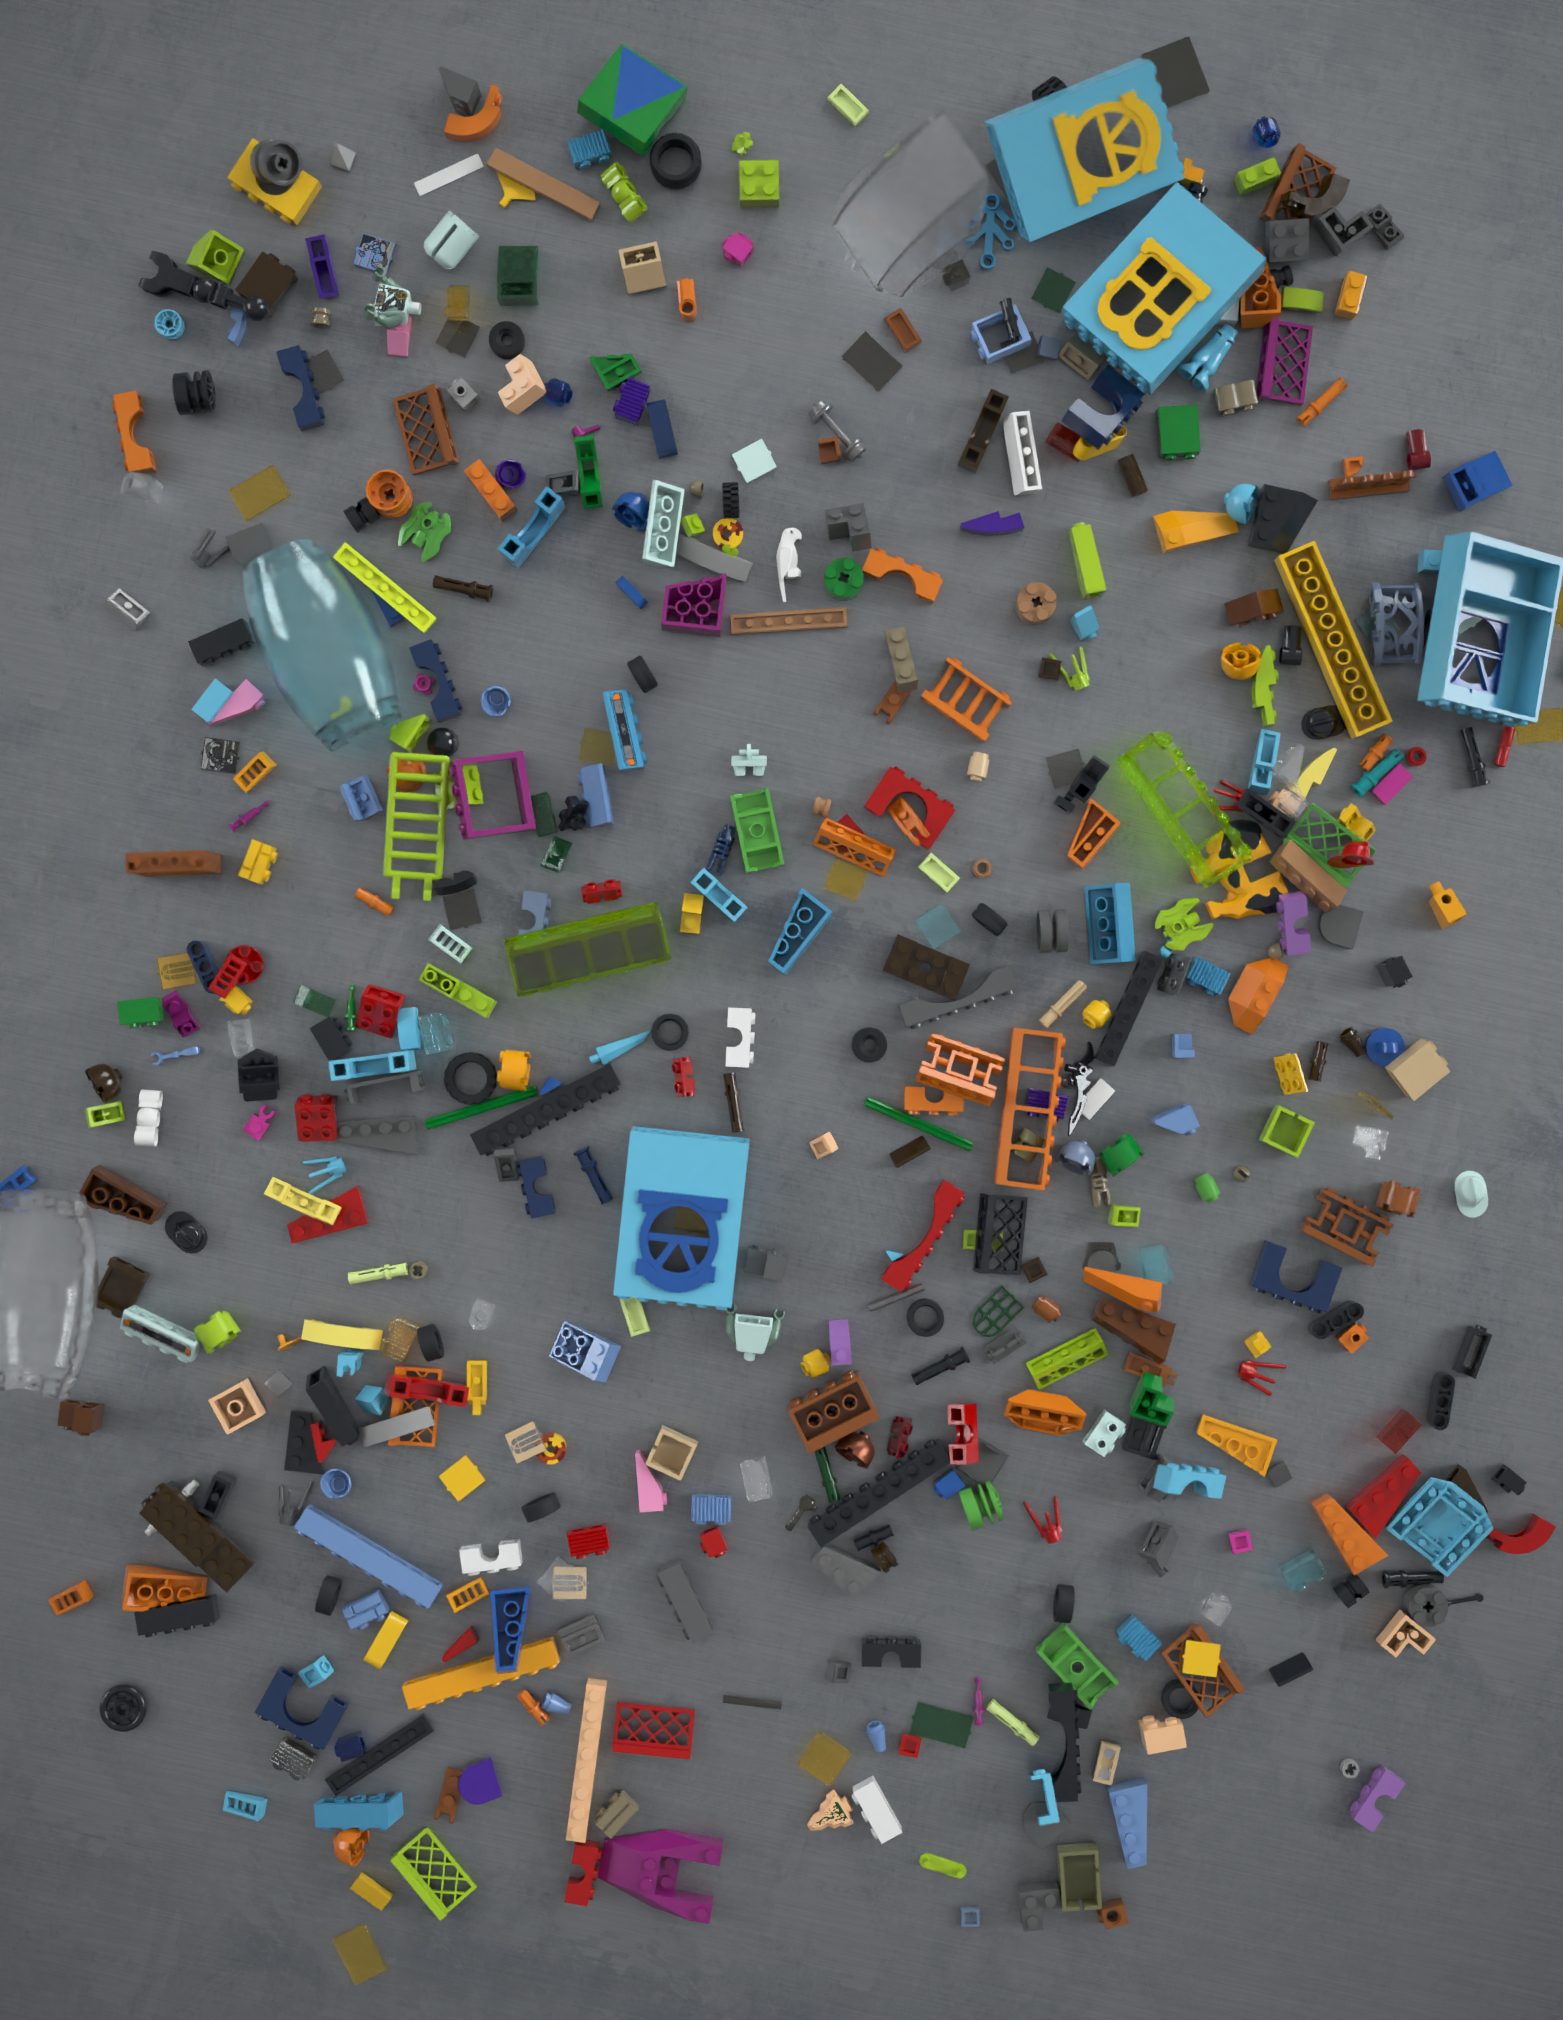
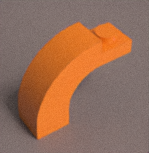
(477, 126)

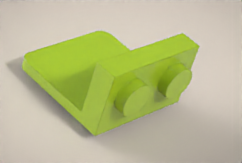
(472, 785)

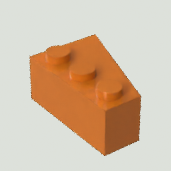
(1093, 834)

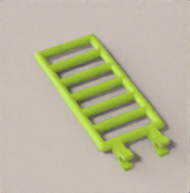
(390, 834)

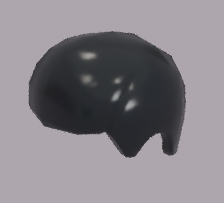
(442, 742)

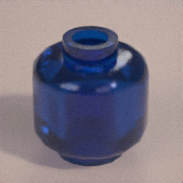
(1266, 132)
(558, 392)

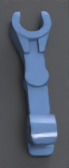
(189, 1051)

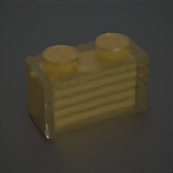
(400, 1339)

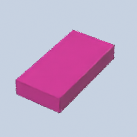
(1391, 783)

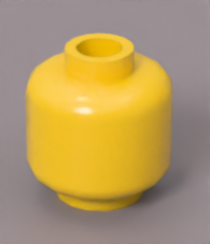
(1096, 1014)
(815, 1363)

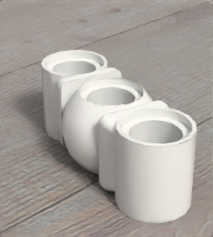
(148, 1118)

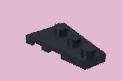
(300, 1445)

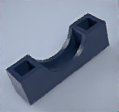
(307, 411)
(444, 704)

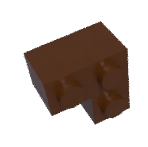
(1254, 606)
(80, 1416)

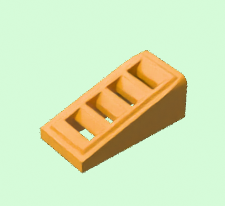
(266, 760)
(452, 1603)

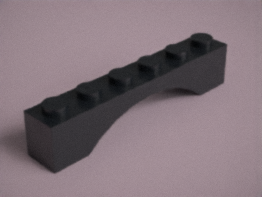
(1065, 1776)

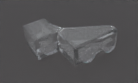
(1287, 774)

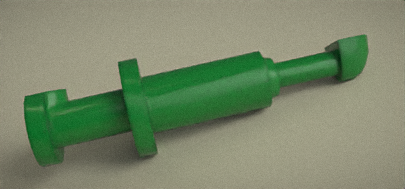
(350, 1010)

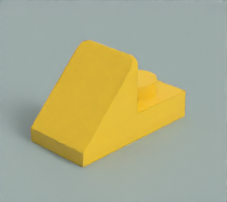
(691, 913)

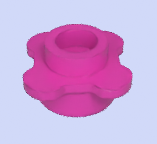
(418, 683)

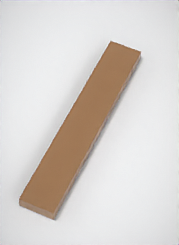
(543, 184)
(788, 621)

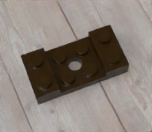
(945, 974)

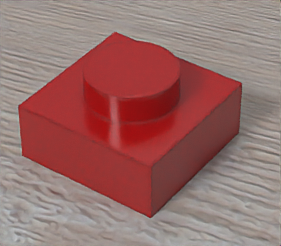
(909, 1745)

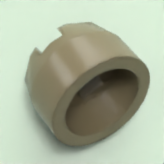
(696, 488)
(1274, 951)
(1238, 1176)

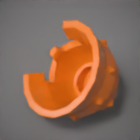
(409, 767)

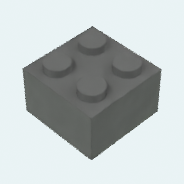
(1287, 240)

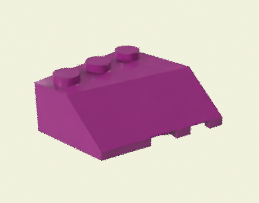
(695, 606)

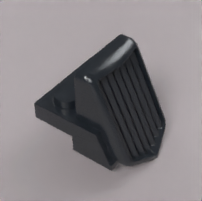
(258, 1076)

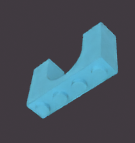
(372, 1065)

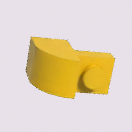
(1356, 823)

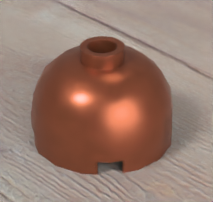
(856, 1448)

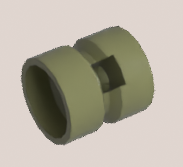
(1031, 1139)

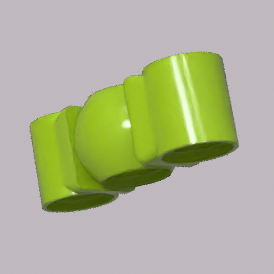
(623, 192)

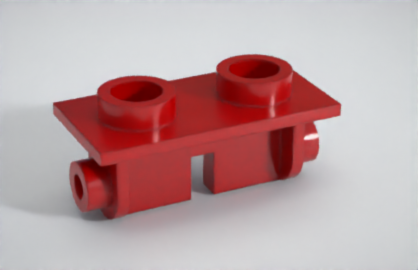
(592, 891)
(681, 1068)

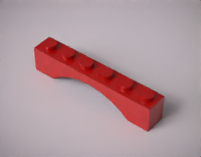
(900, 1270)

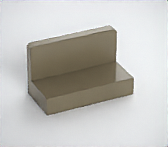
(1081, 356)

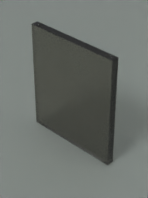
(1178, 72)

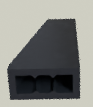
(332, 1406)

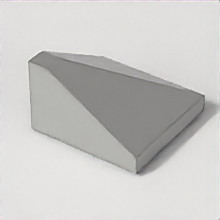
(342, 157)

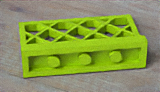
(422, 1887)

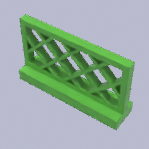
(1339, 874)

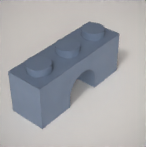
(537, 904)

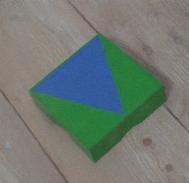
(632, 99)

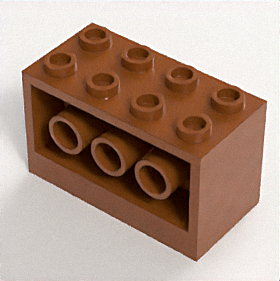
(837, 1423)

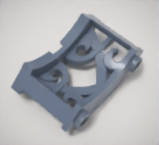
(1379, 599)

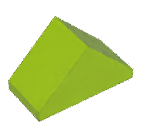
(105, 1114)
(1124, 1215)

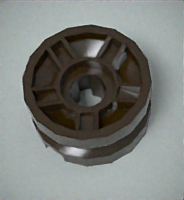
(884, 1557)

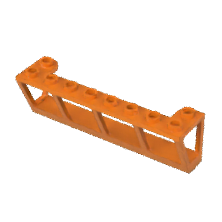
(1010, 1106)

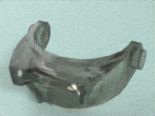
(1094, 1247)

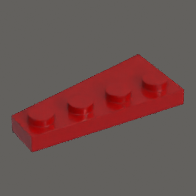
(351, 1215)

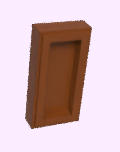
(902, 330)

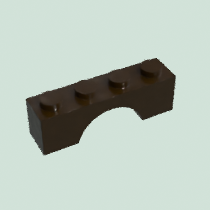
(983, 431)

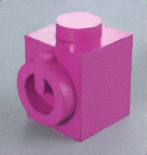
(737, 248)

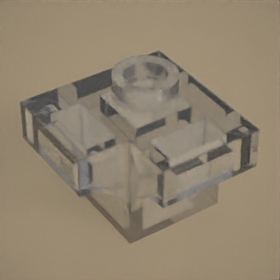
(1371, 1140)

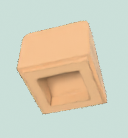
(823, 1145)

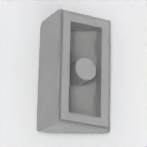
(126, 609)

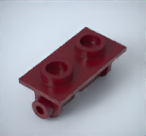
(902, 1428)

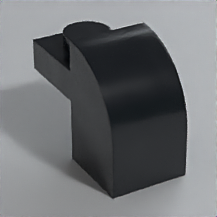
(1088, 778)

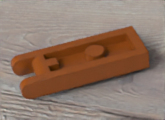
(892, 702)
(449, 1794)

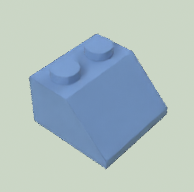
(1178, 1119)

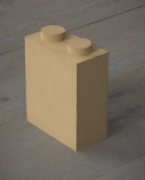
(1418, 1069)

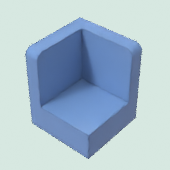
(1182, 1046)

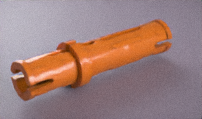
(1315, 408)

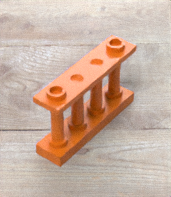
(964, 719)

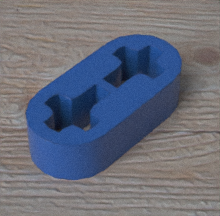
(631, 592)

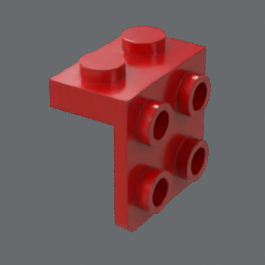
(316, 1117)

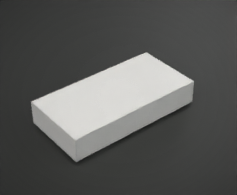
(1096, 1097)

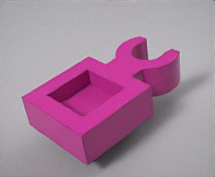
(257, 1124)

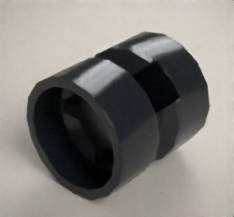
(361, 514)
(1351, 1590)

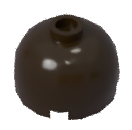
(105, 1081)

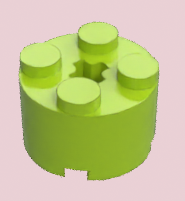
(217, 1332)

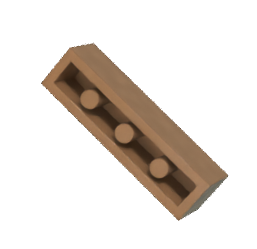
(1308, 876)

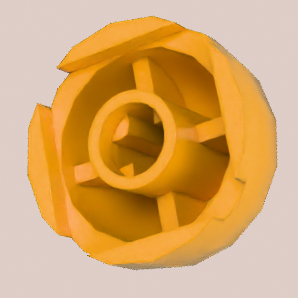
(1240, 661)

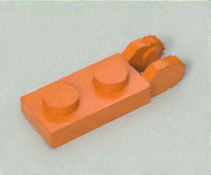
(907, 819)

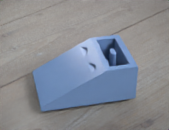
(585, 1352)

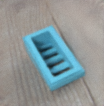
(255, 1802)

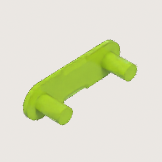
(942, 1865)

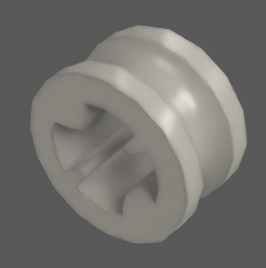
(1355, 1770)

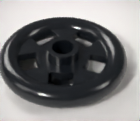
(111, 1696)

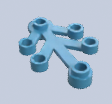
(991, 227)

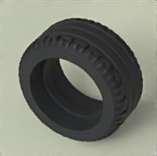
(670, 141)

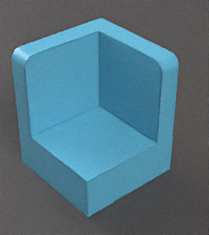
(373, 1399)

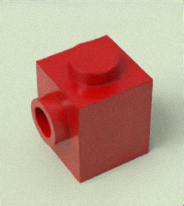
(713, 1542)

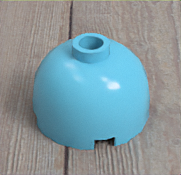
(1241, 502)

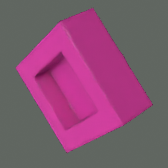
(1240, 1541)

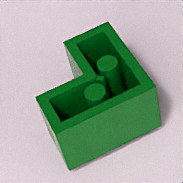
(139, 1011)
(1149, 1402)

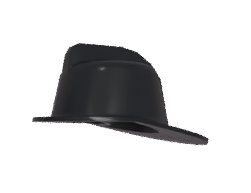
(1323, 722)
(186, 1232)

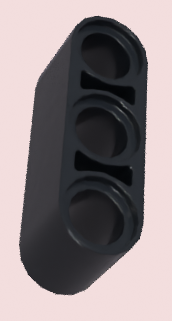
(1345, 1319)
(1440, 1410)

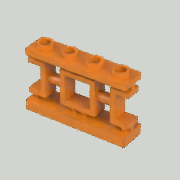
(955, 1082)

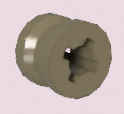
(320, 317)

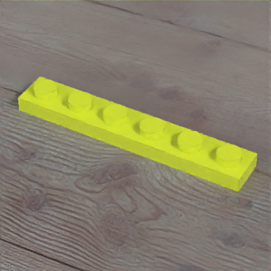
(384, 587)

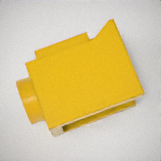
(238, 1001)

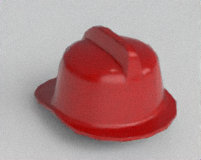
(1353, 855)

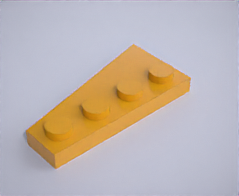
(1243, 1444)

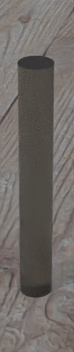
(752, 1702)

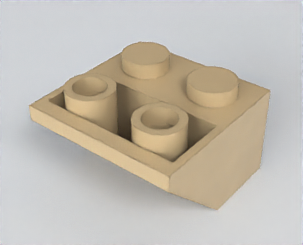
(642, 268)

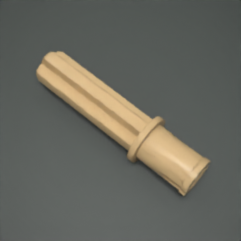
(1062, 1004)

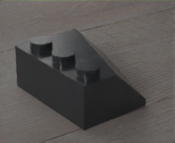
(1279, 518)

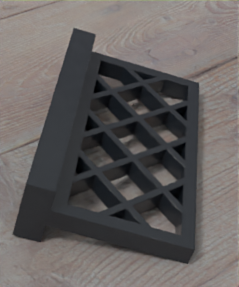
(985, 1234)

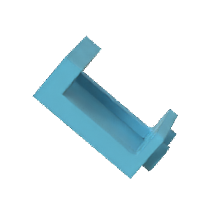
(1052, 1815)

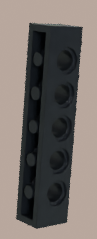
(1128, 1008)

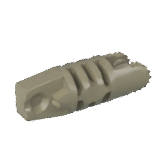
(1099, 1184)

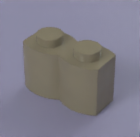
(1235, 397)

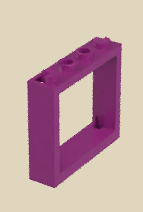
(522, 789)

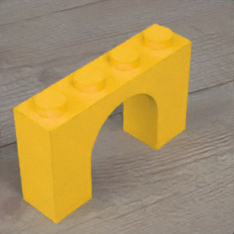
(289, 205)

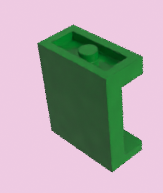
(1178, 432)

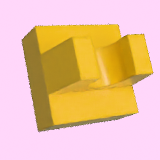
(1257, 1344)

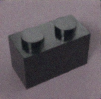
(1394, 972)
(331, 1038)
(217, 1495)

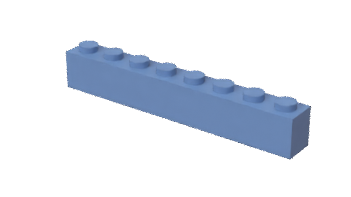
(368, 1556)

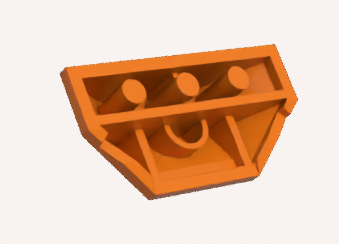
(1256, 992)
(1044, 1412)

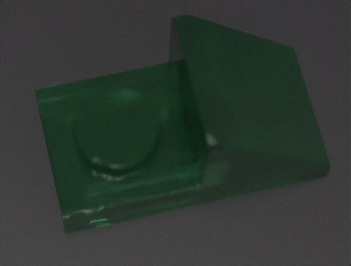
(556, 854)

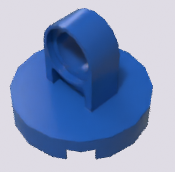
(1384, 1046)

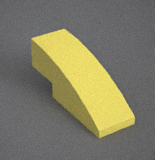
(1315, 771)

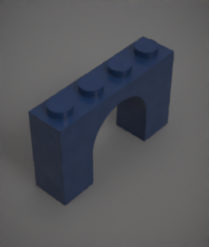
(1097, 427)
(1316, 1294)
(274, 1708)

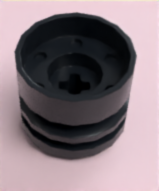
(192, 393)

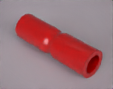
(1504, 748)

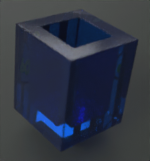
(350, 1746)

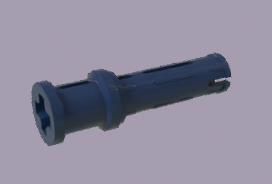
(589, 1166)

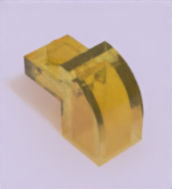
(458, 303)

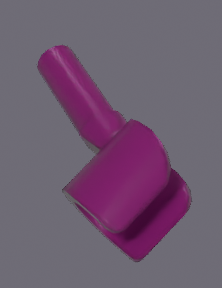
(578, 431)

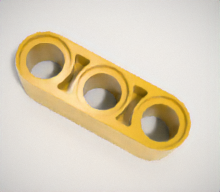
(1084, 450)
(385, 1640)

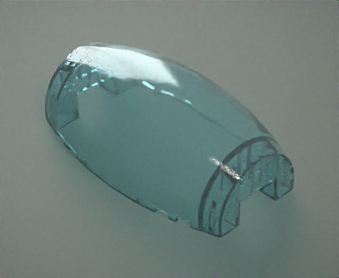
(320, 642)

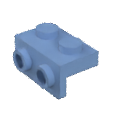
(361, 798)

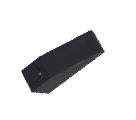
(1265, 814)

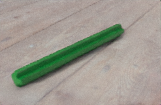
(481, 1107)
(918, 1123)

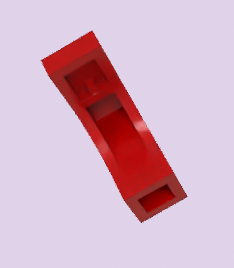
(1527, 1540)

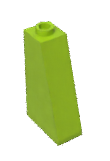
(1087, 561)

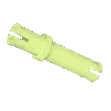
(385, 1272)
(1019, 1728)

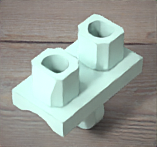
(758, 762)

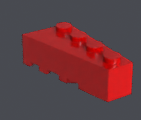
(1383, 1495)

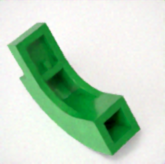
(588, 471)

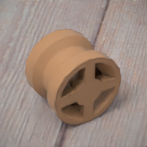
(821, 806)

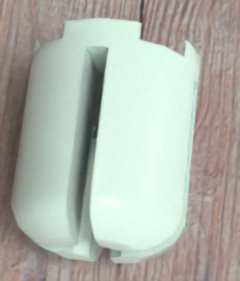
(450, 241)

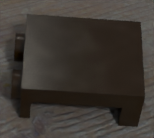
(267, 279)
(120, 1286)

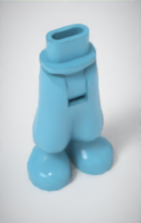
(1208, 358)

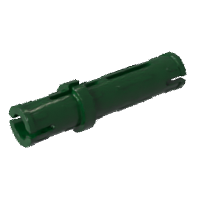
(829, 1480)

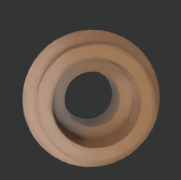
(988, 866)

